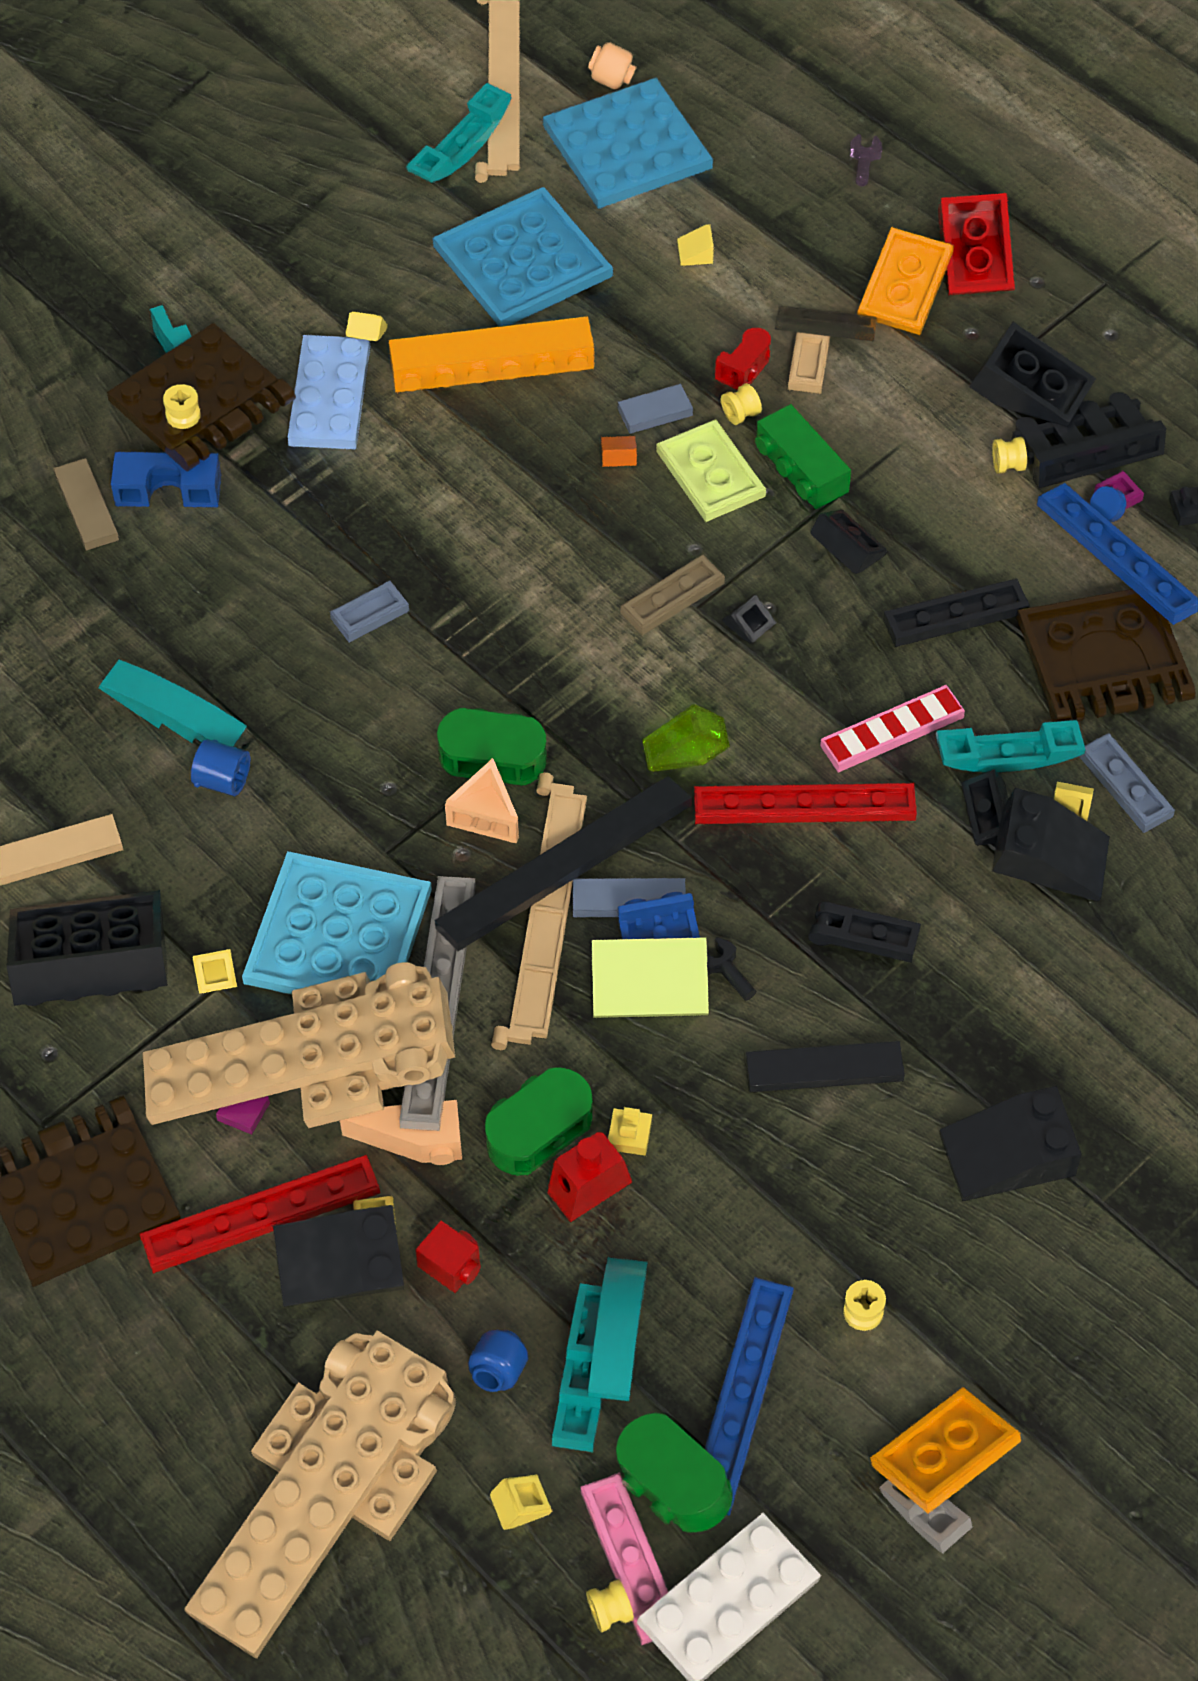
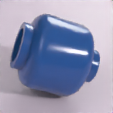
(497, 1360)

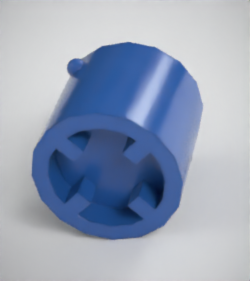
(220, 767)

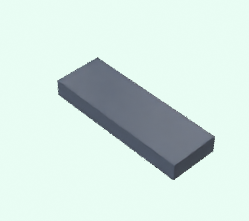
(1126, 783)
(604, 896)

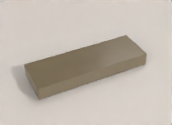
(86, 504)
(672, 594)

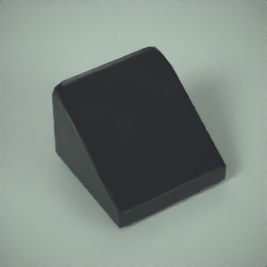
(750, 619)

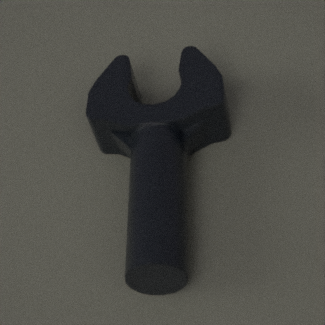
(726, 967)

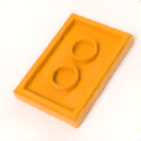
(905, 280)
(945, 1449)

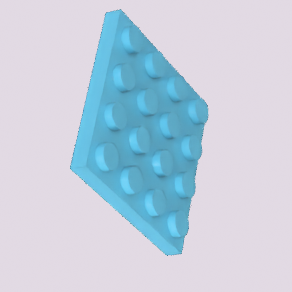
(334, 924)

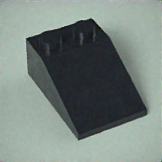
(1032, 378)
(1050, 846)
(1012, 1145)
(338, 1256)

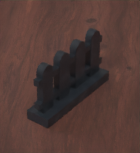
(1101, 451)

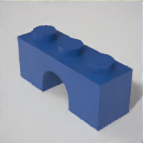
(141, 473)

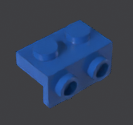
(659, 918)

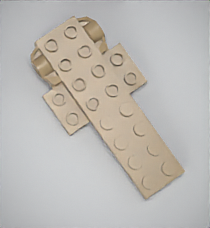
(337, 1046)
(337, 1460)

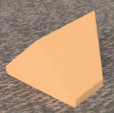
(483, 806)

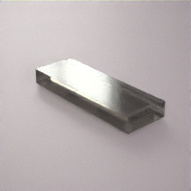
(826, 323)

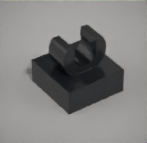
(1185, 505)

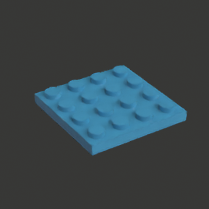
(627, 143)
(522, 257)

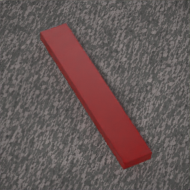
(805, 803)
(258, 1213)

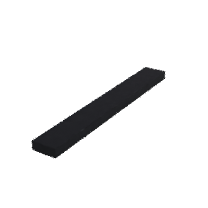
(562, 863)

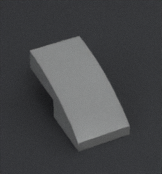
(939, 1527)

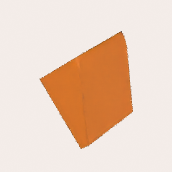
(619, 451)

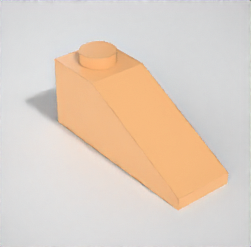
(426, 1146)

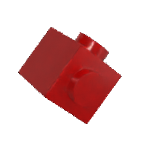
(449, 1256)

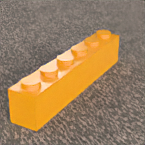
(491, 354)

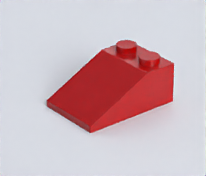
(980, 243)

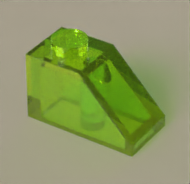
(686, 740)

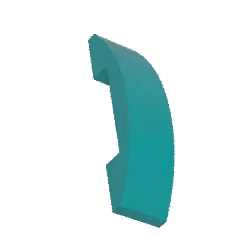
(466, 139)
(1011, 751)
(617, 1329)

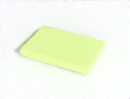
(711, 470)
(650, 977)

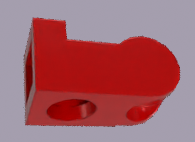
(746, 360)

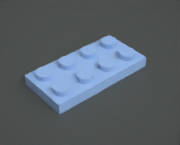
(329, 392)

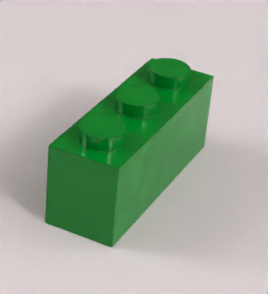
(803, 457)

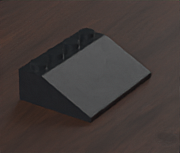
(86, 948)

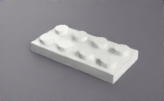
(728, 1599)

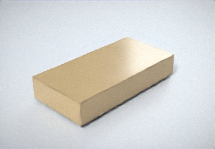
(808, 363)

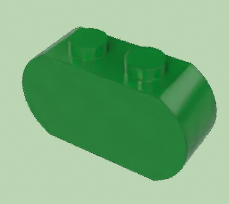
(476, 736)
(538, 1120)
(673, 1473)

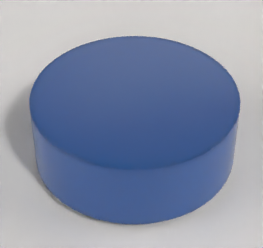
(1109, 502)

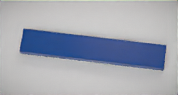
(1119, 553)
(748, 1377)

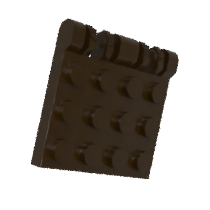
(227, 390)
(1104, 647)
(82, 1195)

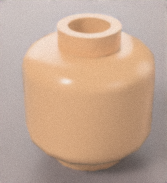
(611, 66)

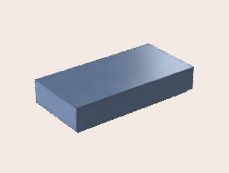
(655, 408)
(369, 611)

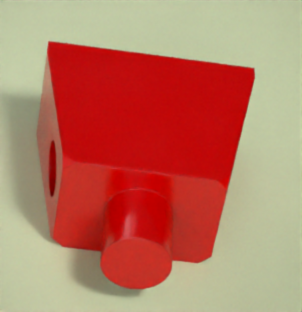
(591, 1172)

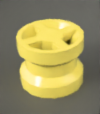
(741, 404)
(181, 406)
(1009, 455)
(862, 1315)
(609, 1605)

